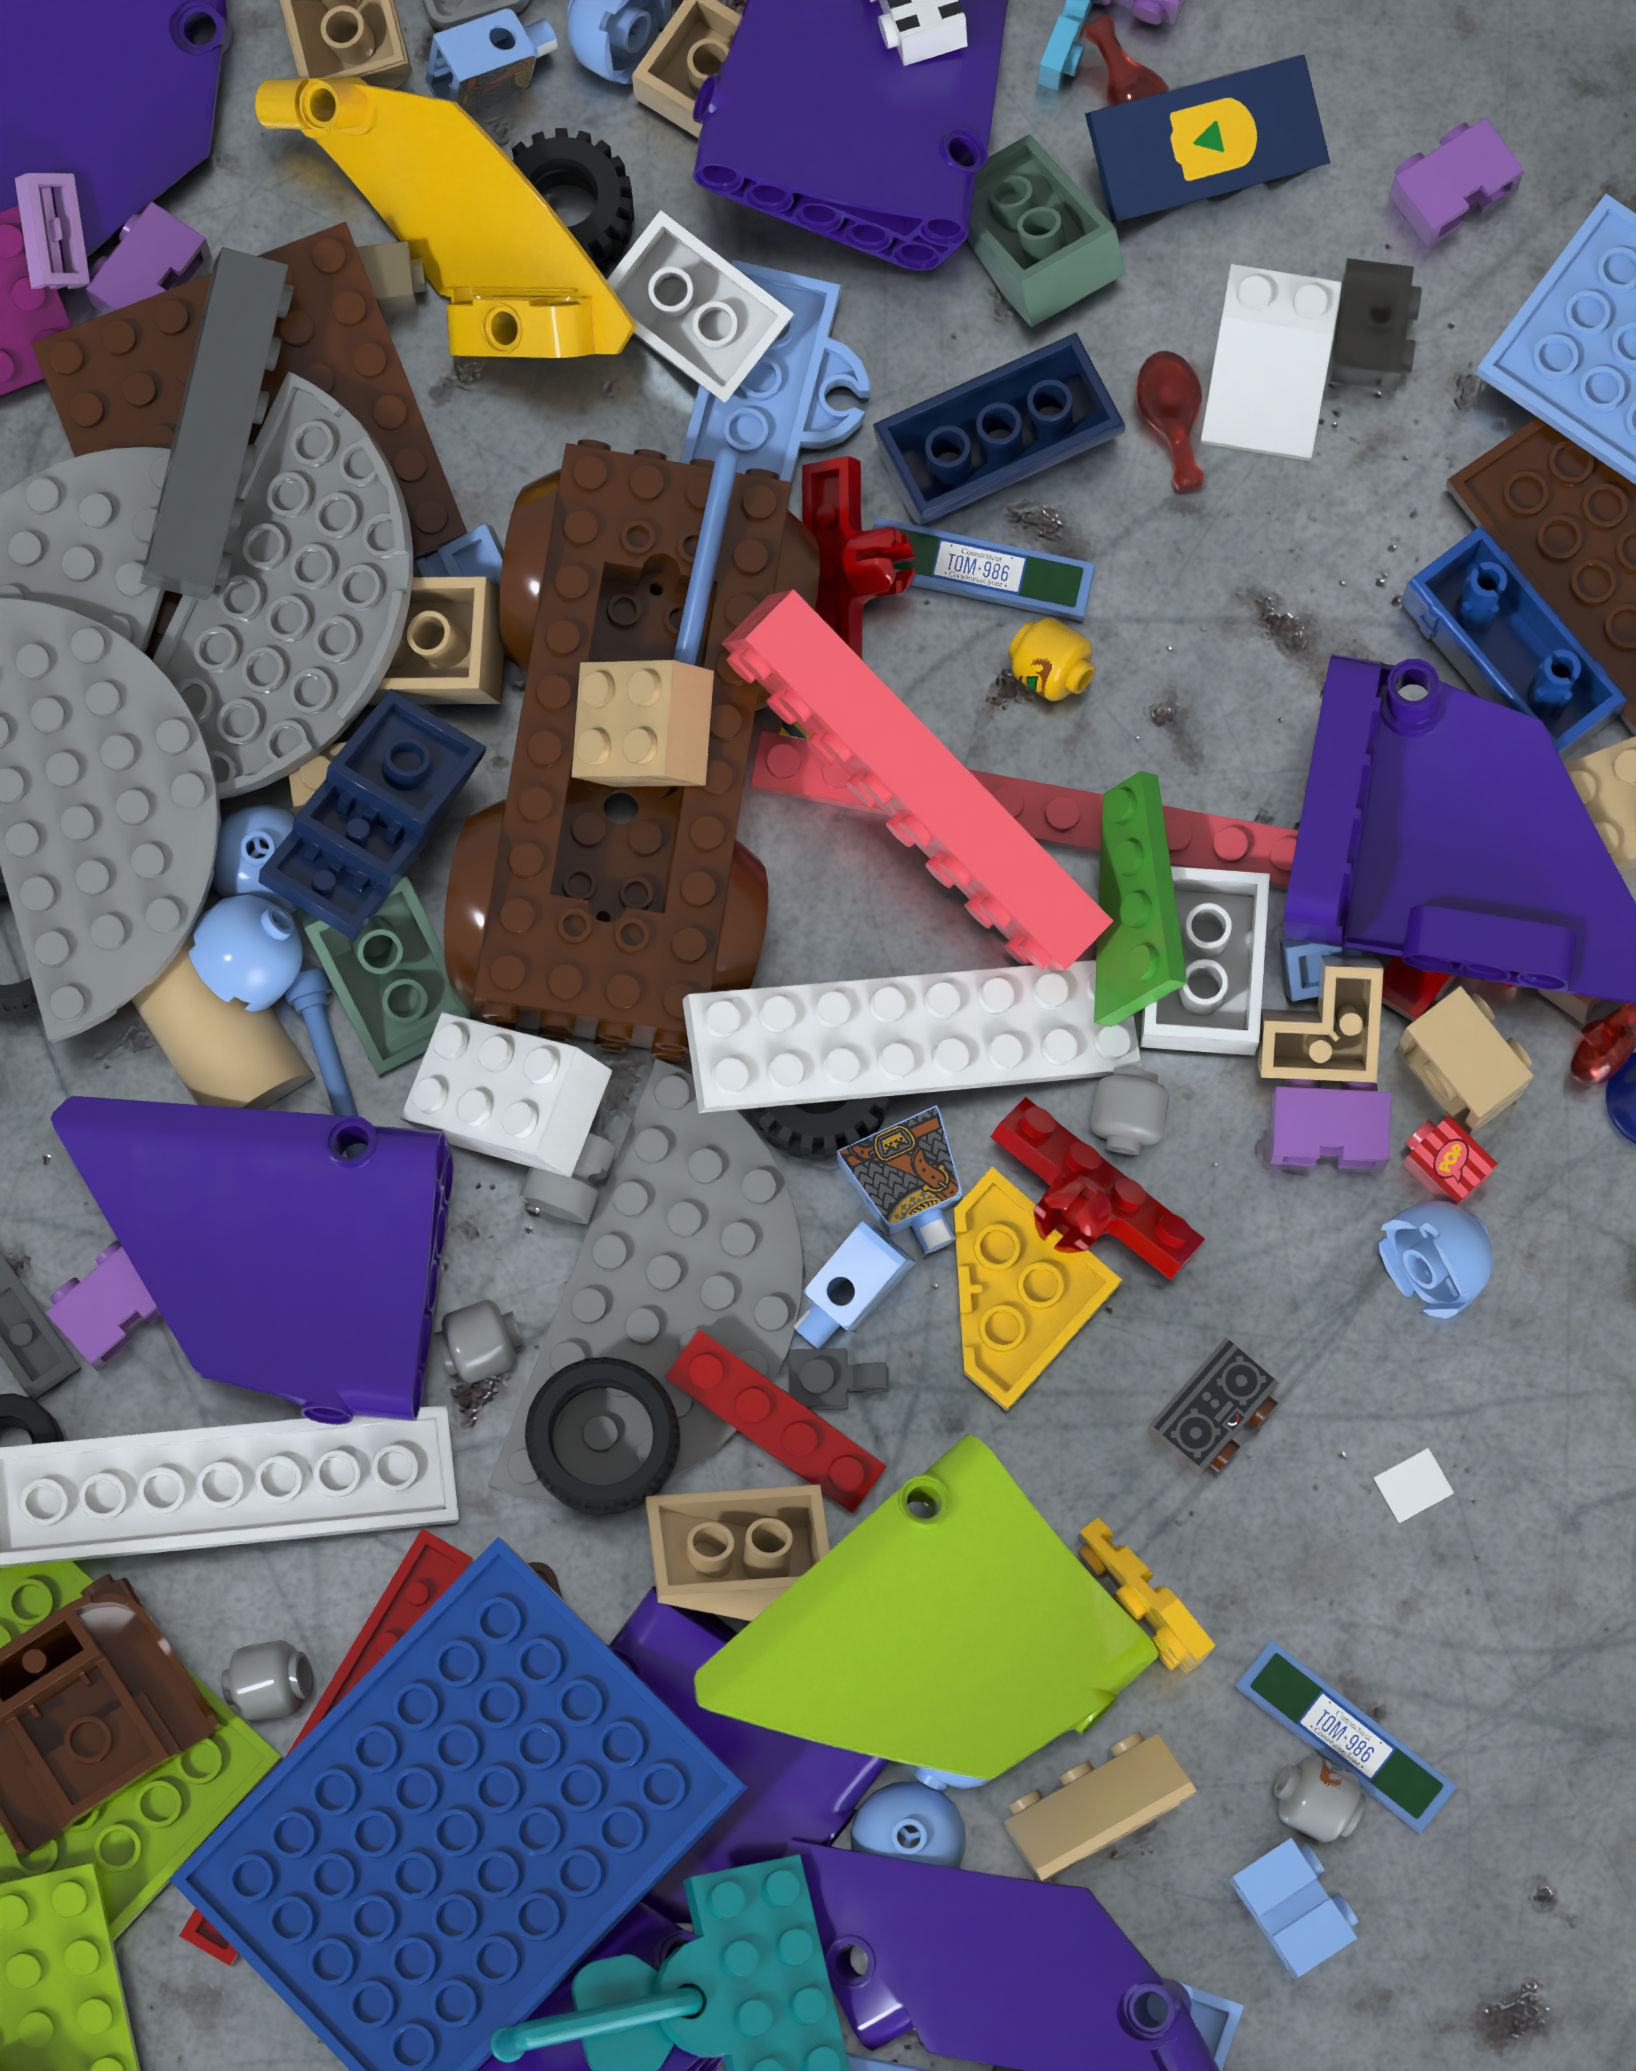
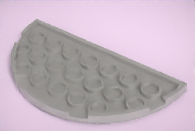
(83, 538)
(308, 600)
(99, 812)
(680, 1242)

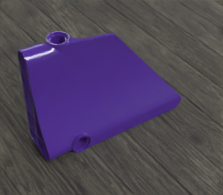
(844, 136)
(276, 1247)
(794, 1783)

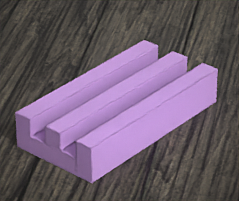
(44, 231)

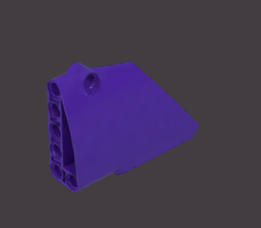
(107, 98)

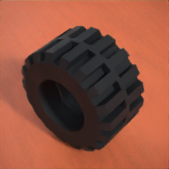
(592, 168)
(821, 1133)

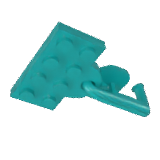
(748, 1976)

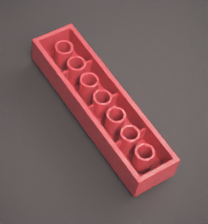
(914, 782)

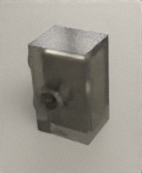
(1373, 324)

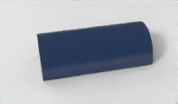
(997, 429)

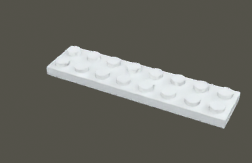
(900, 1036)
(223, 1487)

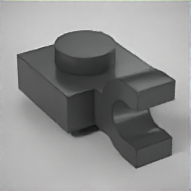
(823, 1377)

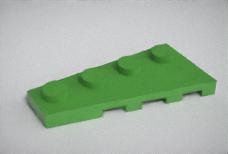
(1142, 947)

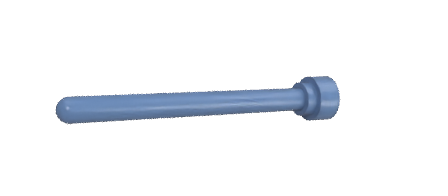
(706, 556)
(309, 998)

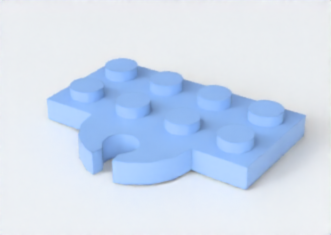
(784, 394)

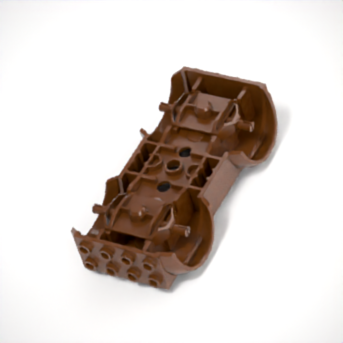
(547, 899)

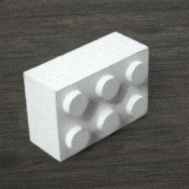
(1224, 954)
(507, 1094)

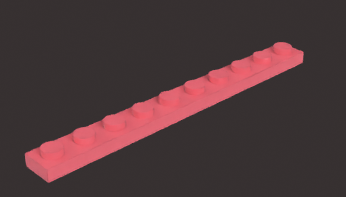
(1047, 812)

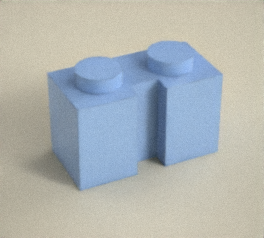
(1294, 1907)

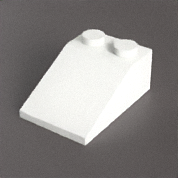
(696, 307)
(1270, 362)

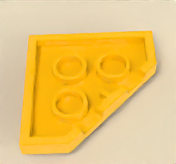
(1017, 1291)
(1176, 1632)

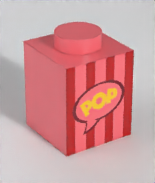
(1448, 1160)

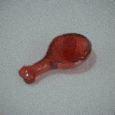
(1126, 77)
(1171, 403)
(1605, 1046)

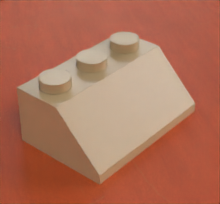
(1097, 1805)

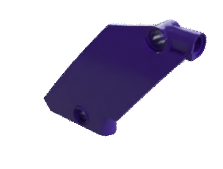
(992, 1968)

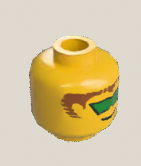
(1051, 659)

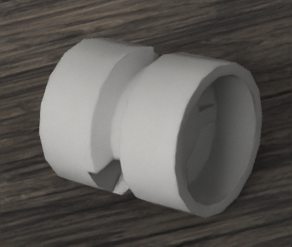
(573, 1196)

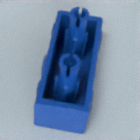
(1511, 641)

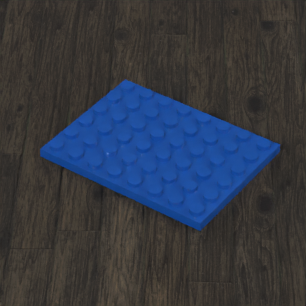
(458, 1828)

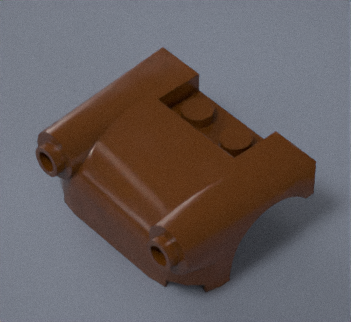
(89, 1711)

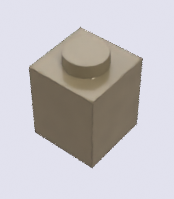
(393, 275)

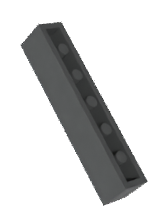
(215, 425)

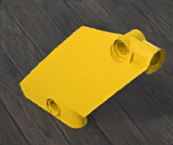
(466, 210)

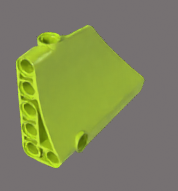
(936, 1634)

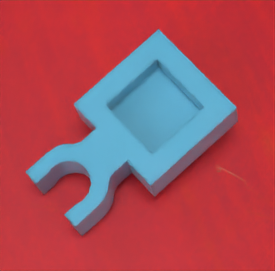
(1063, 50)

